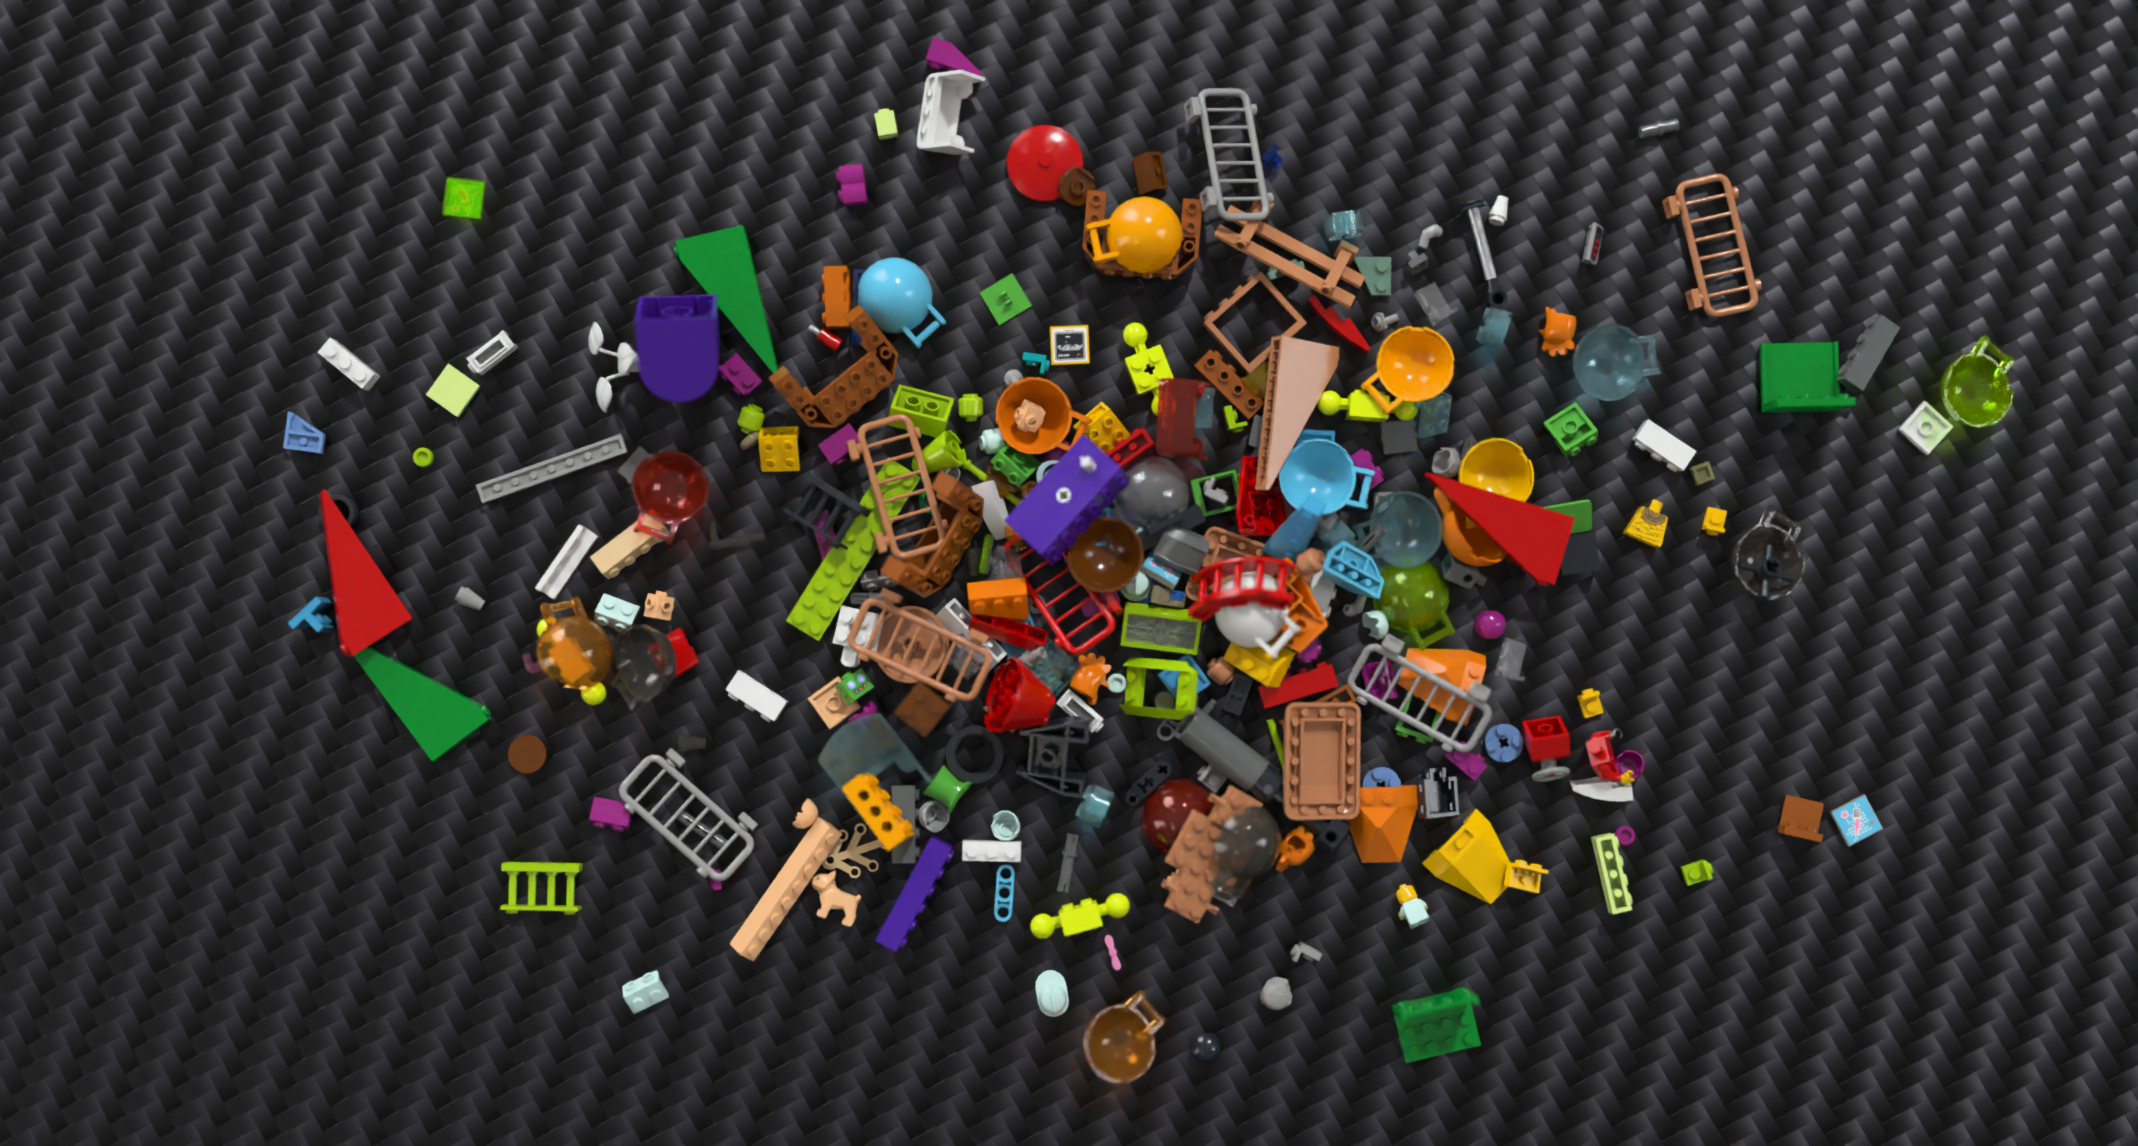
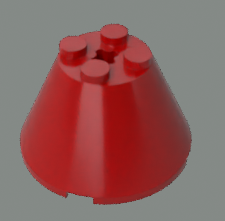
(1017, 698)

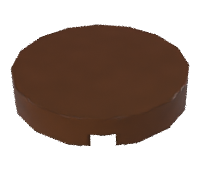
(1074, 186)
(527, 754)

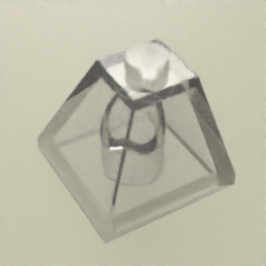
(959, 657)

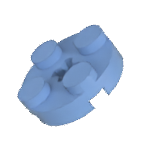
(1514, 741)
(1381, 774)

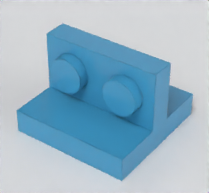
(313, 616)

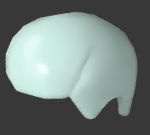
(1377, 623)
(1005, 826)

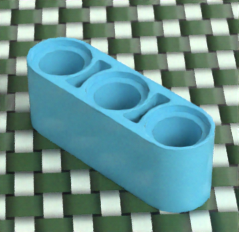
(1004, 883)

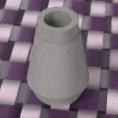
(468, 598)

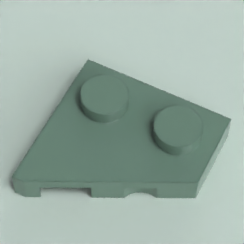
(1273, 273)
(1377, 274)

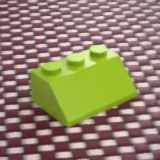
(924, 408)

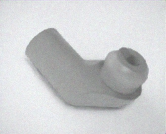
(1433, 230)

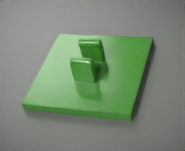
(1005, 299)

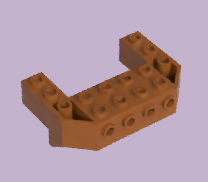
(1183, 259)
(850, 389)
(964, 516)

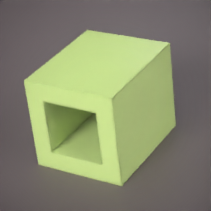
(886, 124)

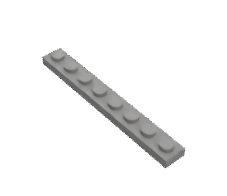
(552, 468)

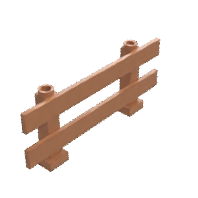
(1337, 268)

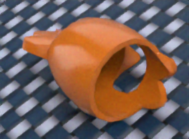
(1558, 332)
(1089, 676)
(1295, 848)

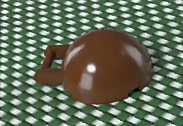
(1106, 567)

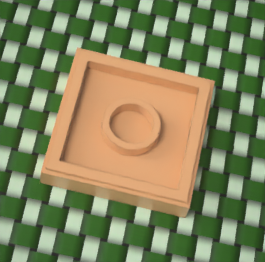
(831, 705)

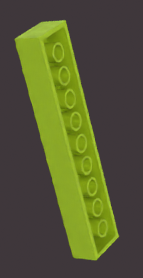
(843, 567)

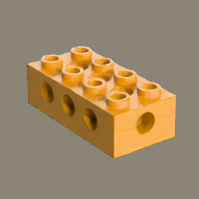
(869, 809)

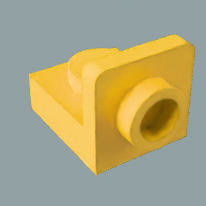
(1714, 521)
(1590, 703)

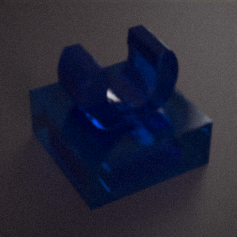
(1271, 155)

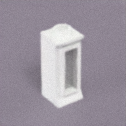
(491, 353)
(1076, 707)

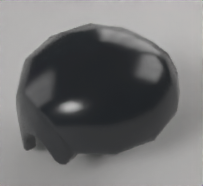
(1205, 1047)

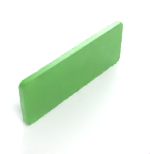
(1580, 510)

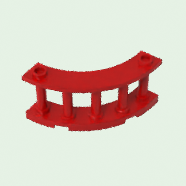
(1237, 596)

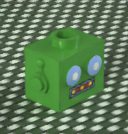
(854, 686)

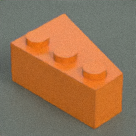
(836, 296)
(999, 598)

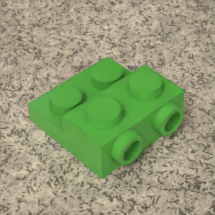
(1571, 430)
(1015, 464)

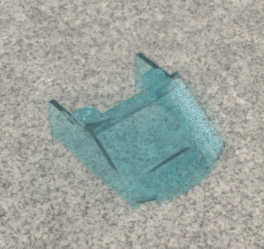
(867, 747)

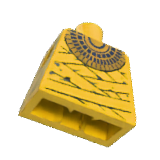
(1648, 525)

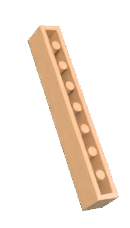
(785, 889)

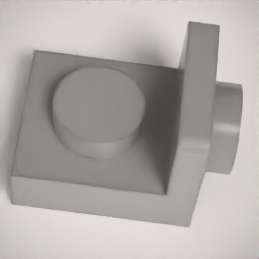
(1217, 495)
(1211, 777)
(1309, 952)

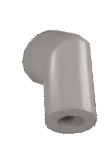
(1356, 607)

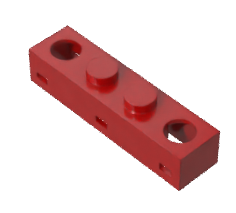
(1016, 634)

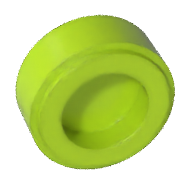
(423, 457)

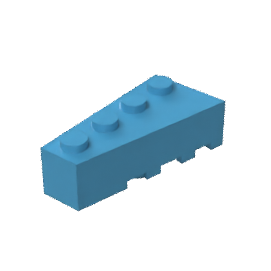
(1296, 532)

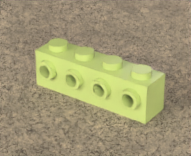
(1611, 873)

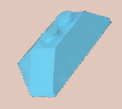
(1353, 570)

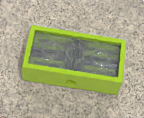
(1160, 628)

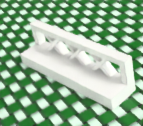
(566, 561)

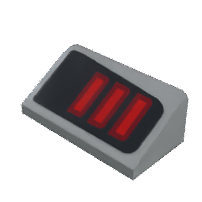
(1592, 244)

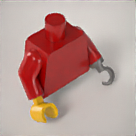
(1603, 758)

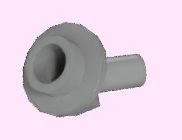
(1380, 323)
(1012, 376)

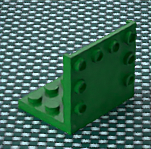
(1801, 378)
(1436, 1024)

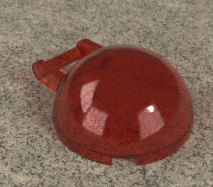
(668, 491)
(1169, 809)

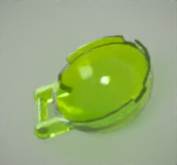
(1977, 387)
(1415, 600)

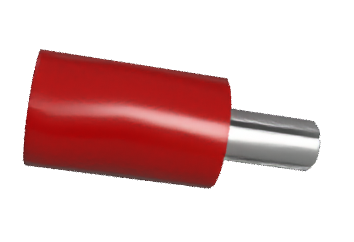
(827, 338)

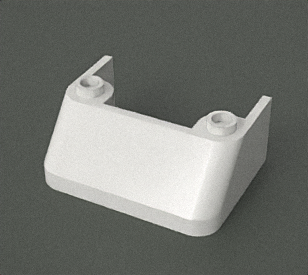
(941, 111)

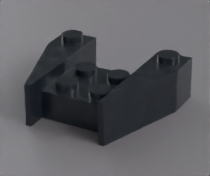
(1050, 755)

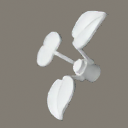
(626, 363)

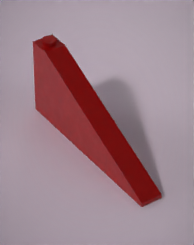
(1523, 531)
(361, 594)

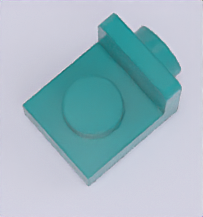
(1034, 359)

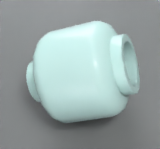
(991, 441)

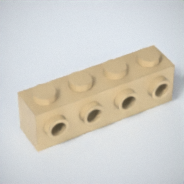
(626, 548)

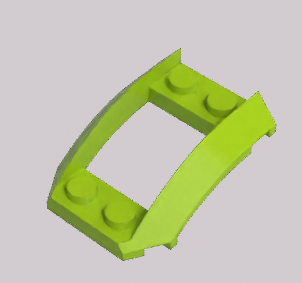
(1136, 684)

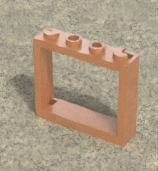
(1226, 304)

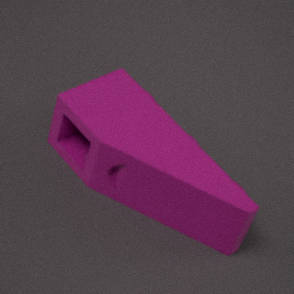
(947, 56)

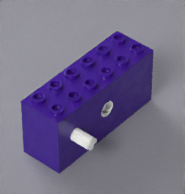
(1068, 499)

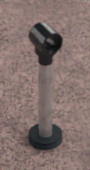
(1484, 253)

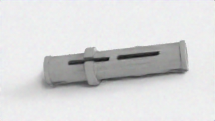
(1030, 658)

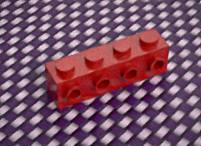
(1132, 448)
(1299, 685)

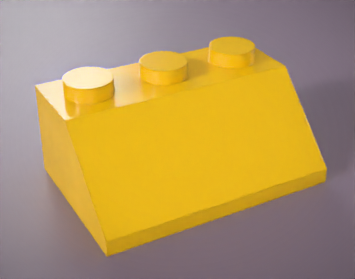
(1260, 663)

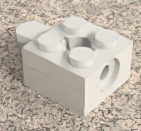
(845, 621)

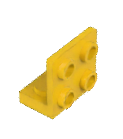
(1105, 428)
(779, 449)

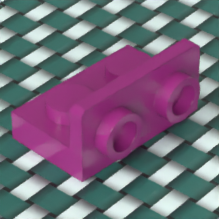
(740, 375)

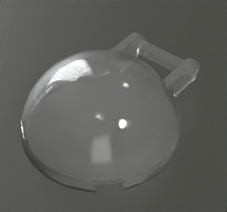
(1152, 492)

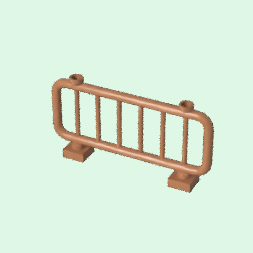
(1700, 297)
(862, 448)
(887, 604)

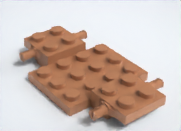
(1195, 855)

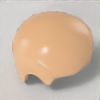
(808, 817)

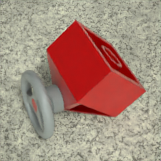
(1546, 743)

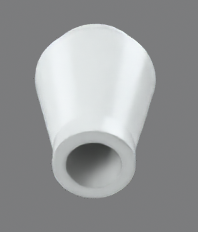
(1498, 213)

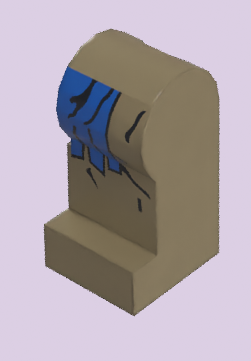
(1167, 597)

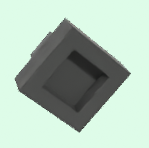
(1417, 262)

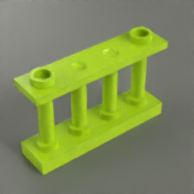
(532, 870)

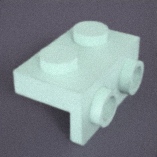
(615, 612)
(644, 992)

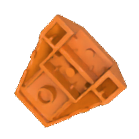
(1302, 611)
(1453, 666)
(1384, 822)

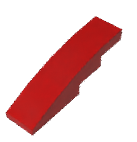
(1345, 329)

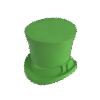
(946, 788)

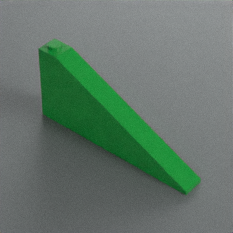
(726, 268)
(430, 710)

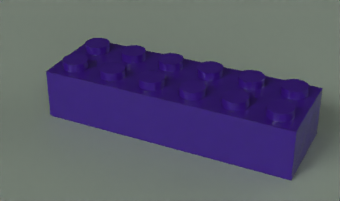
(914, 893)

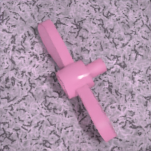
(1112, 952)

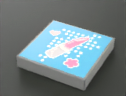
(1159, 571)
(1856, 820)

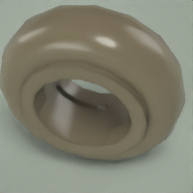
(749, 441)

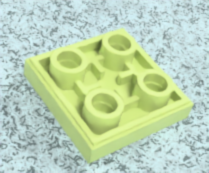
(453, 390)

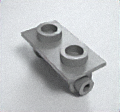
(871, 581)

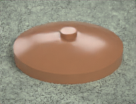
(919, 648)

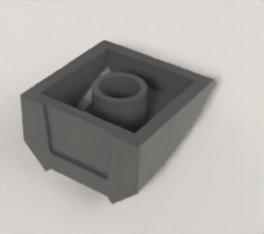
(1182, 549)

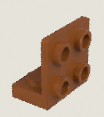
(1801, 818)

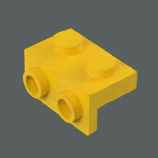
(1524, 876)

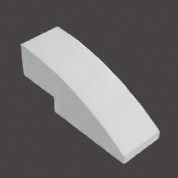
(994, 508)
(1603, 789)

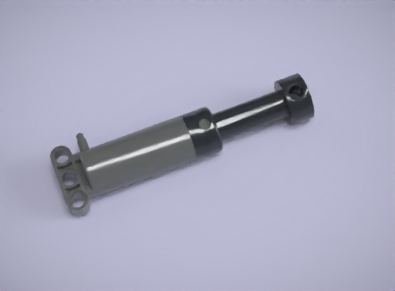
(1244, 767)

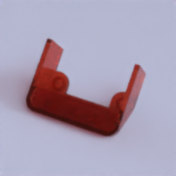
(1177, 418)

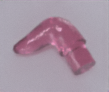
(528, 663)

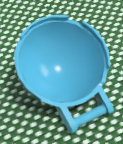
(898, 298)
(1324, 471)

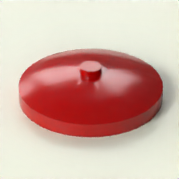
(1040, 159)

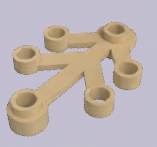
(852, 852)

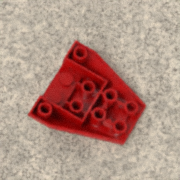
(1259, 511)

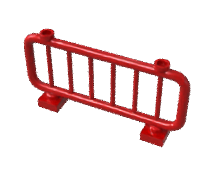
(1062, 640)

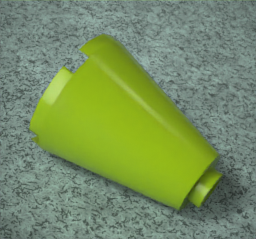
(942, 453)

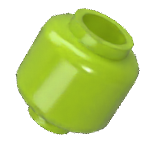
(970, 407)
(751, 419)

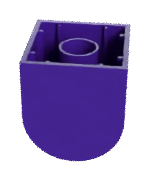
(678, 344)

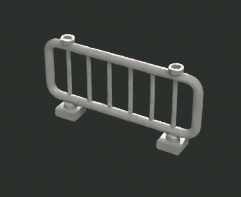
(1212, 196)
(1477, 693)
(669, 765)

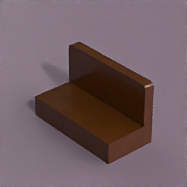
(1150, 172)

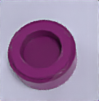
(1625, 835)

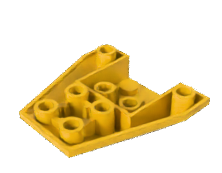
(1472, 859)

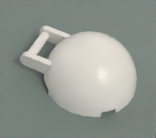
(1252, 623)

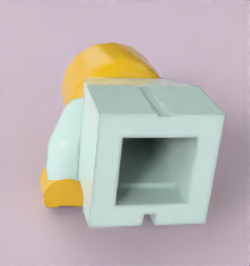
(1413, 908)

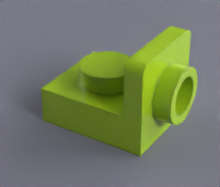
(1230, 417)
(1697, 872)

